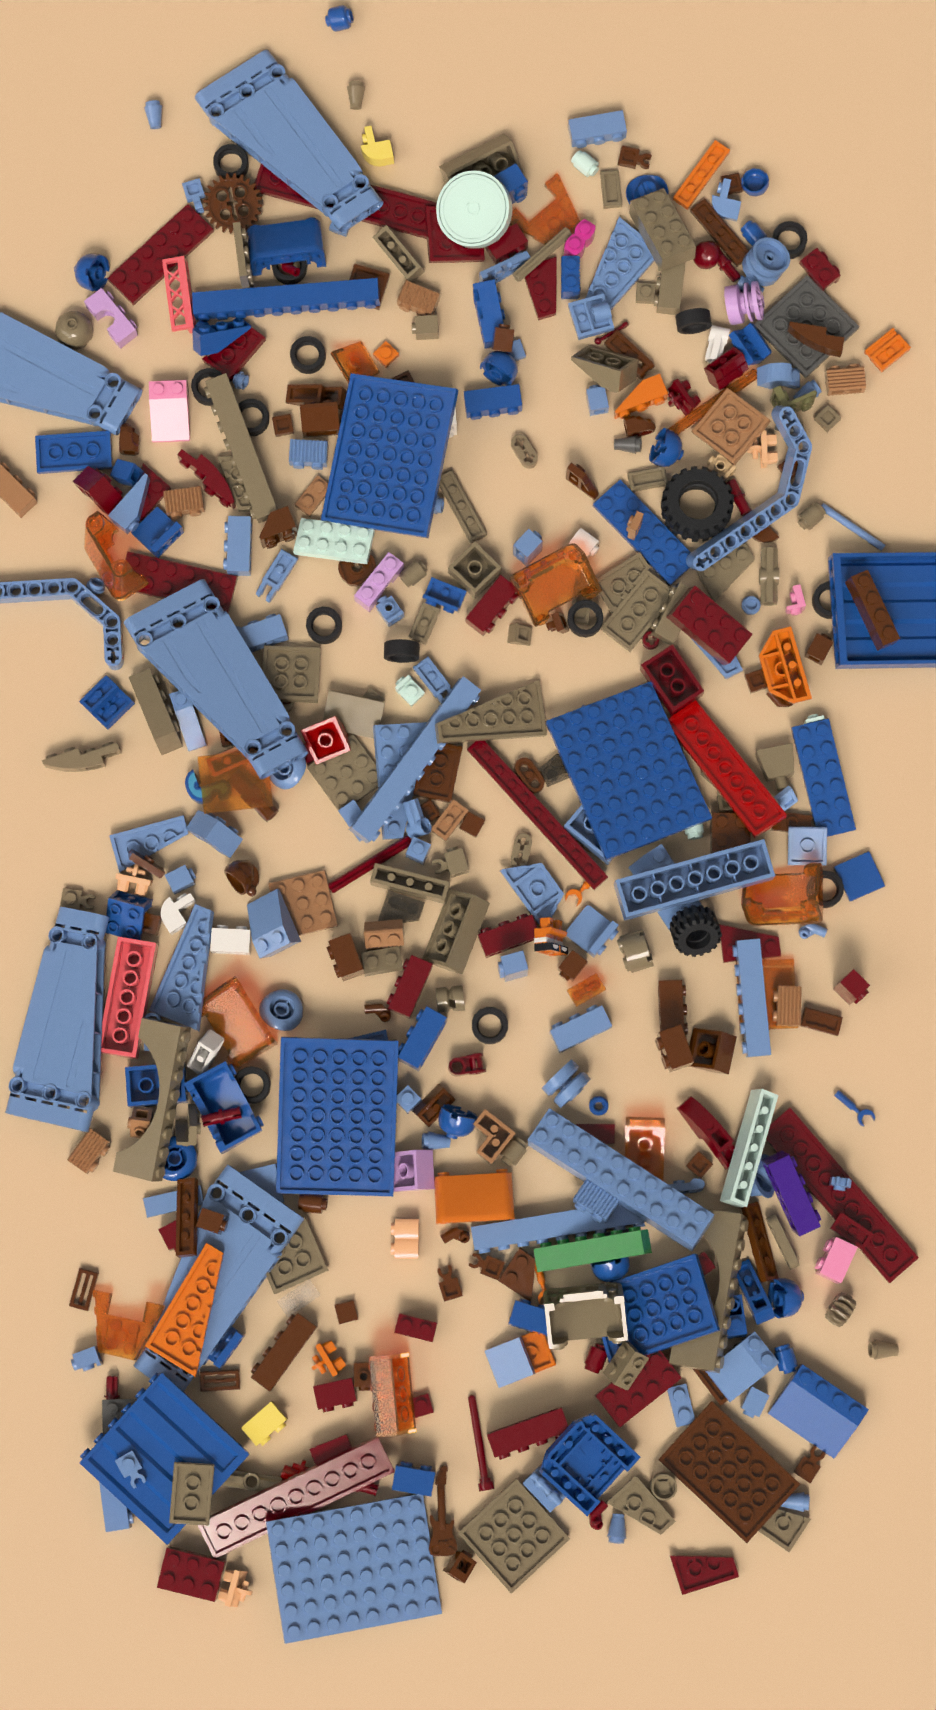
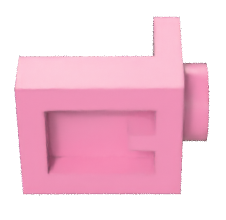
(796, 597)

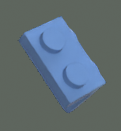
(592, 931)

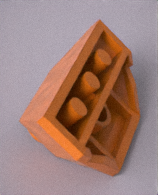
(784, 667)

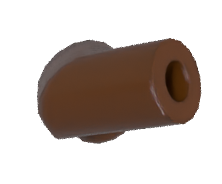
(779, 702)

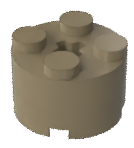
(636, 951)

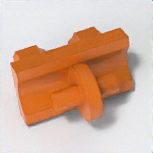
(333, 1366)

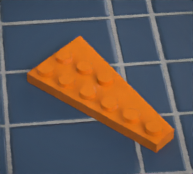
(185, 1322)

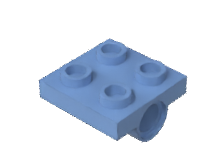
(591, 316)

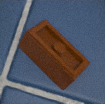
(430, 1106)

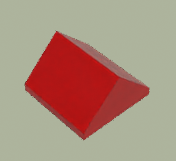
(326, 739)

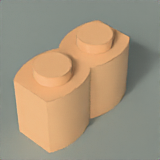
(406, 1238)

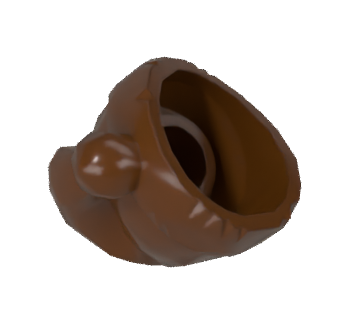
(243, 877)

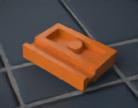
(887, 350)

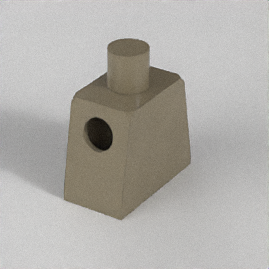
(777, 764)

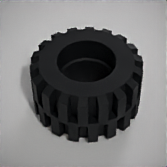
(699, 941)

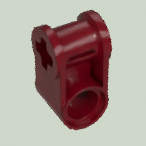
(468, 1065)

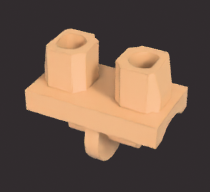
(764, 441)
(142, 884)
(237, 1590)

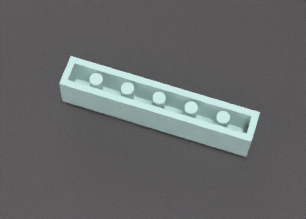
(749, 1148)

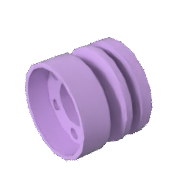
(746, 302)

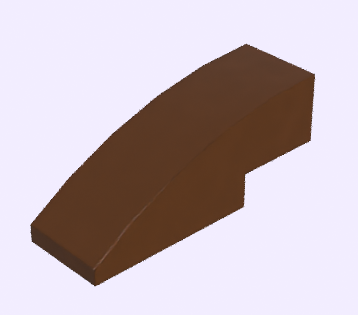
(816, 338)
(317, 393)

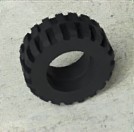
(697, 480)

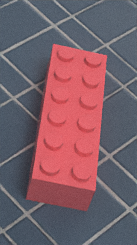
(128, 996)

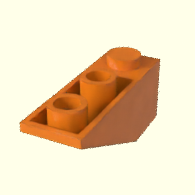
(647, 393)

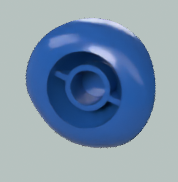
(644, 185)
(180, 1161)

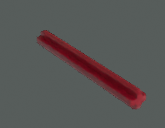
(369, 864)

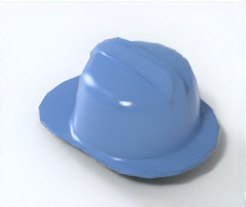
(762, 1184)

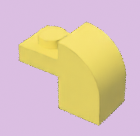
(376, 153)

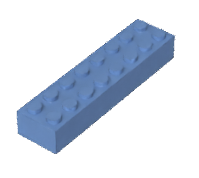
(694, 879)

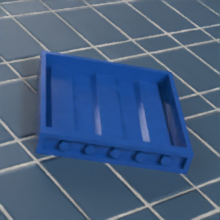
(909, 595)
(160, 1429)

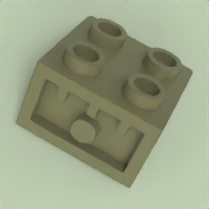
(803, 403)

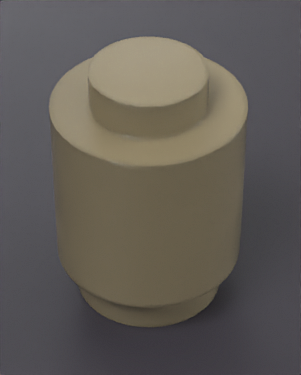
(811, 516)
(413, 573)
(514, 1151)

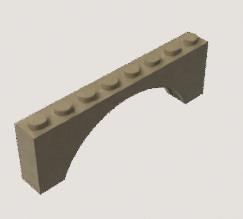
(169, 1049)
(727, 1241)

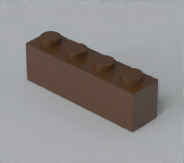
(872, 610)
(671, 1005)
(283, 1352)

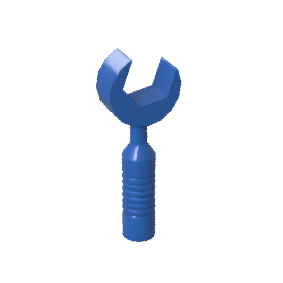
(851, 1105)

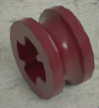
(646, 644)

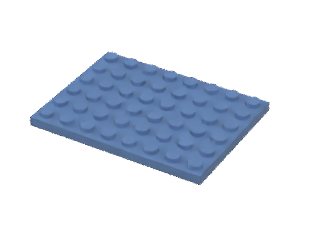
(353, 1568)

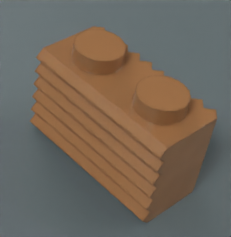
(417, 299)
(845, 380)
(184, 502)
(384, 933)
(787, 1006)
(89, 1151)

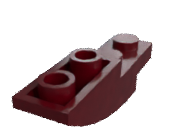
(213, 480)
(708, 1129)

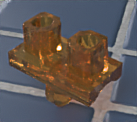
(586, 990)

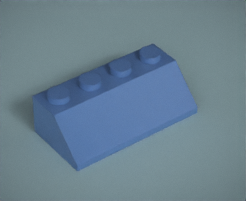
(656, 859)

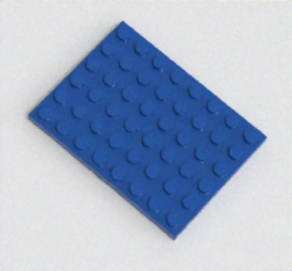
(389, 455)
(628, 770)
(337, 1116)

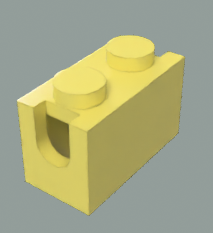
(264, 1423)

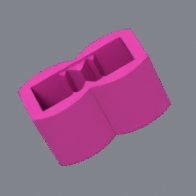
(580, 240)

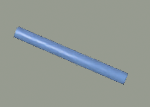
(853, 527)

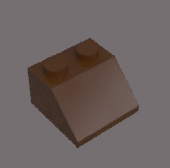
(712, 1050)

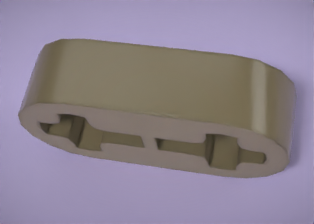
(521, 453)
(516, 850)

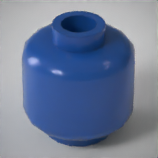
(339, 18)

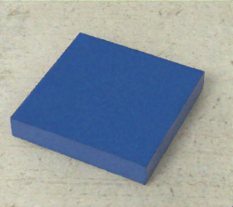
(859, 876)

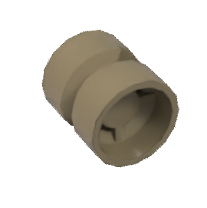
(450, 999)
(663, 1486)

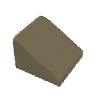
(519, 634)

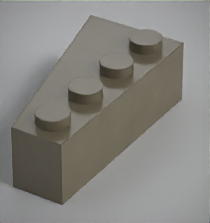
(155, 711)

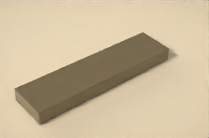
(461, 507)

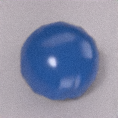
(755, 182)

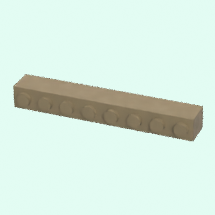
(241, 446)

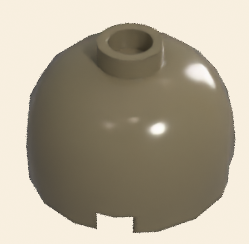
(74, 330)

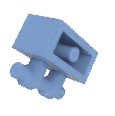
(543, 1490)

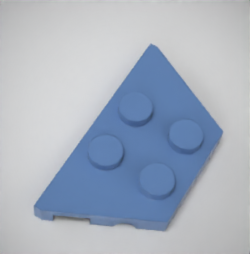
(535, 889)

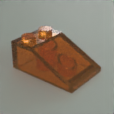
(646, 1143)

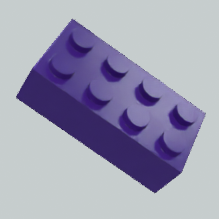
(791, 1193)

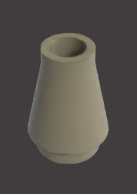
(355, 92)
(880, 1349)

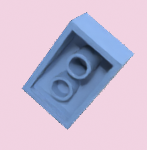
(271, 925)
(743, 1366)

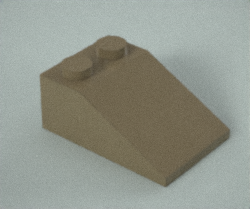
(607, 367)

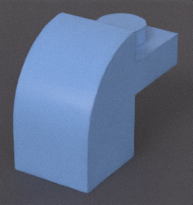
(725, 207)
(777, 375)

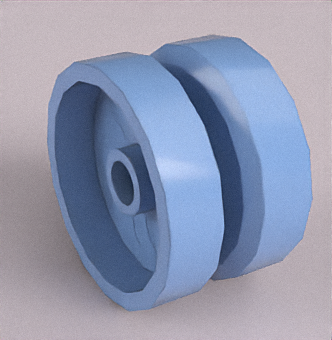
(766, 261)
(568, 1086)

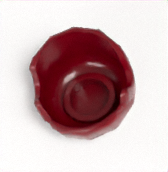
(707, 254)

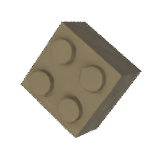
(474, 570)

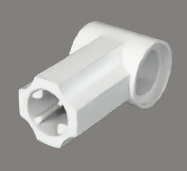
(717, 340)

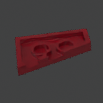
(542, 288)
(769, 944)

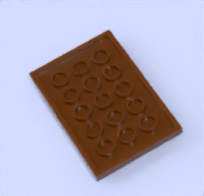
(729, 1472)

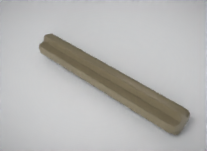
(542, 254)

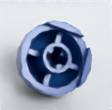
(91, 271)
(500, 368)
(667, 449)
(455, 1121)
(611, 1270)
(786, 1297)

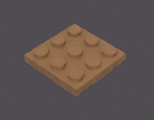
(731, 426)
(308, 902)

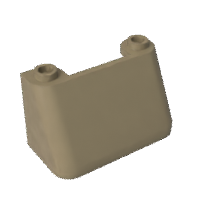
(585, 1313)

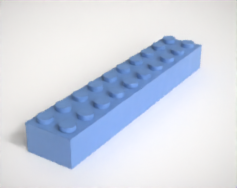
(623, 1179)

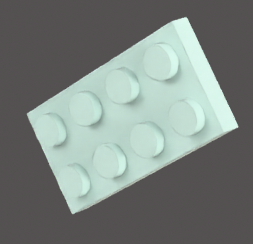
(333, 541)

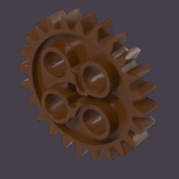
(216, 207)

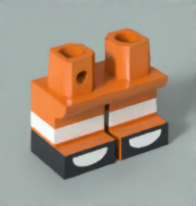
(549, 938)

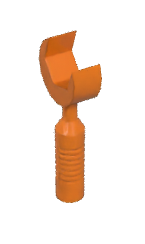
(577, 893)
(541, 1280)

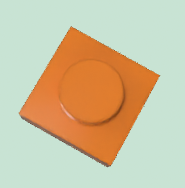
(385, 354)

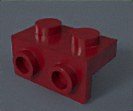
(820, 269)

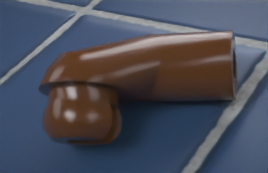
(380, 1010)
(457, 1234)

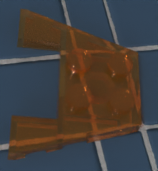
(552, 218)
(123, 1335)

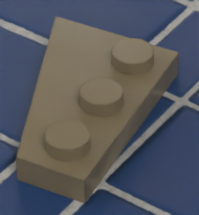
(725, 571)

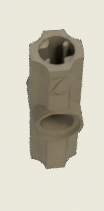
(769, 576)
(239, 1480)

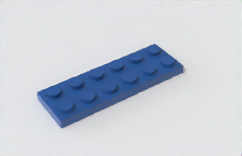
(653, 540)
(823, 777)

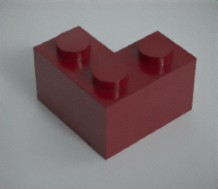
(98, 488)

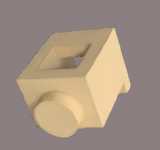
(728, 469)

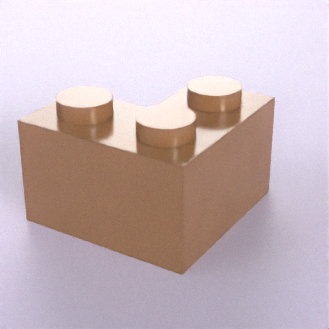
(497, 1136)

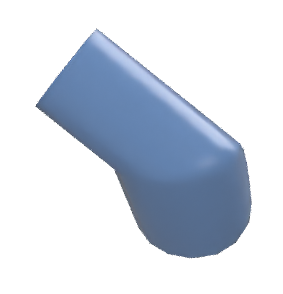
(811, 929)

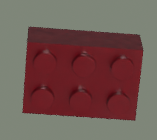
(672, 680)
(191, 1574)

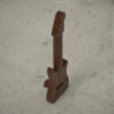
(442, 1538)

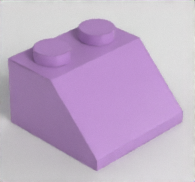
(413, 1170)

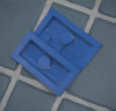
(107, 702)

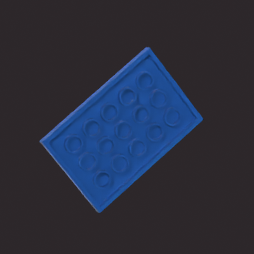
(666, 1307)

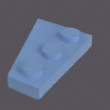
(504, 269)

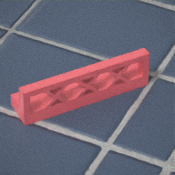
(185, 289)

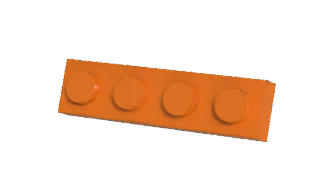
(701, 174)

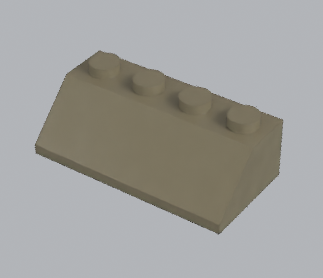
(489, 158)
(456, 931)

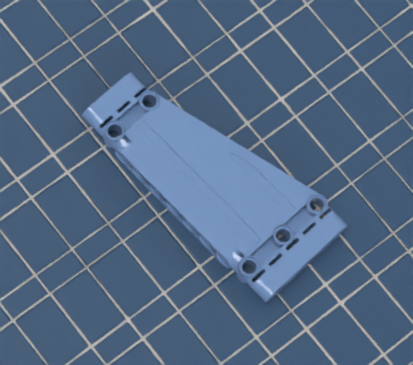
(289, 138)
(60, 381)
(217, 674)
(63, 1027)
(248, 1255)

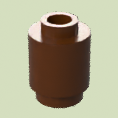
(312, 1203)

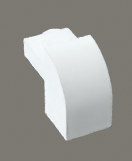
(171, 912)

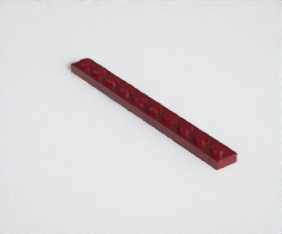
(537, 814)

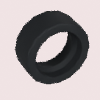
(230, 149)
(798, 229)
(290, 280)
(693, 321)
(303, 341)
(204, 373)
(248, 403)
(816, 601)
(585, 604)
(324, 611)
(401, 650)
(839, 889)
(475, 1025)
(266, 1082)

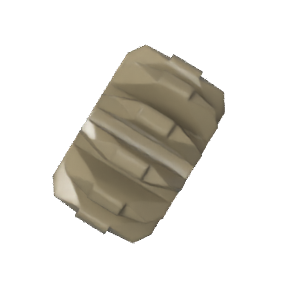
(840, 1309)

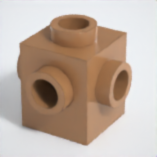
(138, 1124)

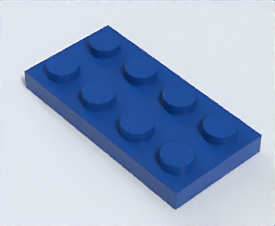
(73, 452)

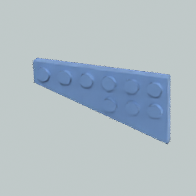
(621, 264)
(390, 745)
(184, 981)

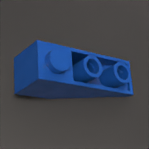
(214, 338)

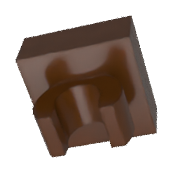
(559, 623)

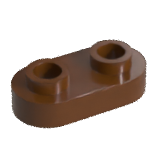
(530, 775)

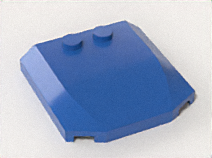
(586, 1461)

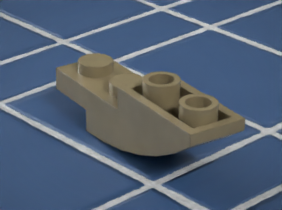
(74, 761)

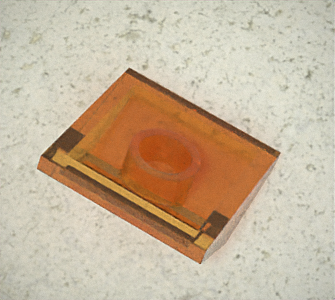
(354, 360)

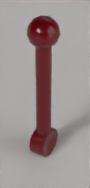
(598, 341)

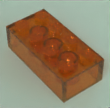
(392, 1395)

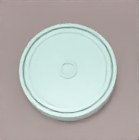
(474, 209)

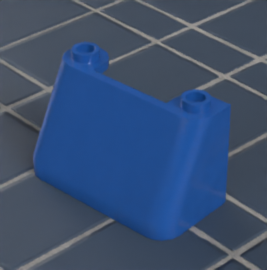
(285, 244)
(220, 1090)

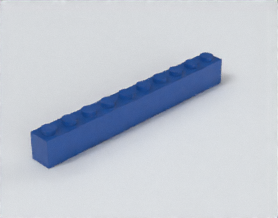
(286, 299)

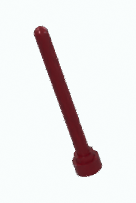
(485, 1481)

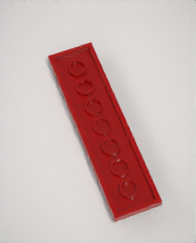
(726, 769)

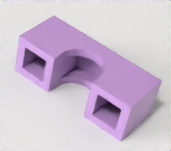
(101, 305)
(373, 587)

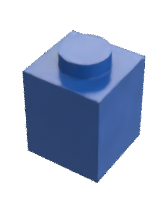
(126, 472)

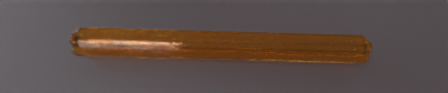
(700, 412)

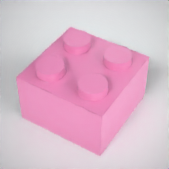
(835, 1260)

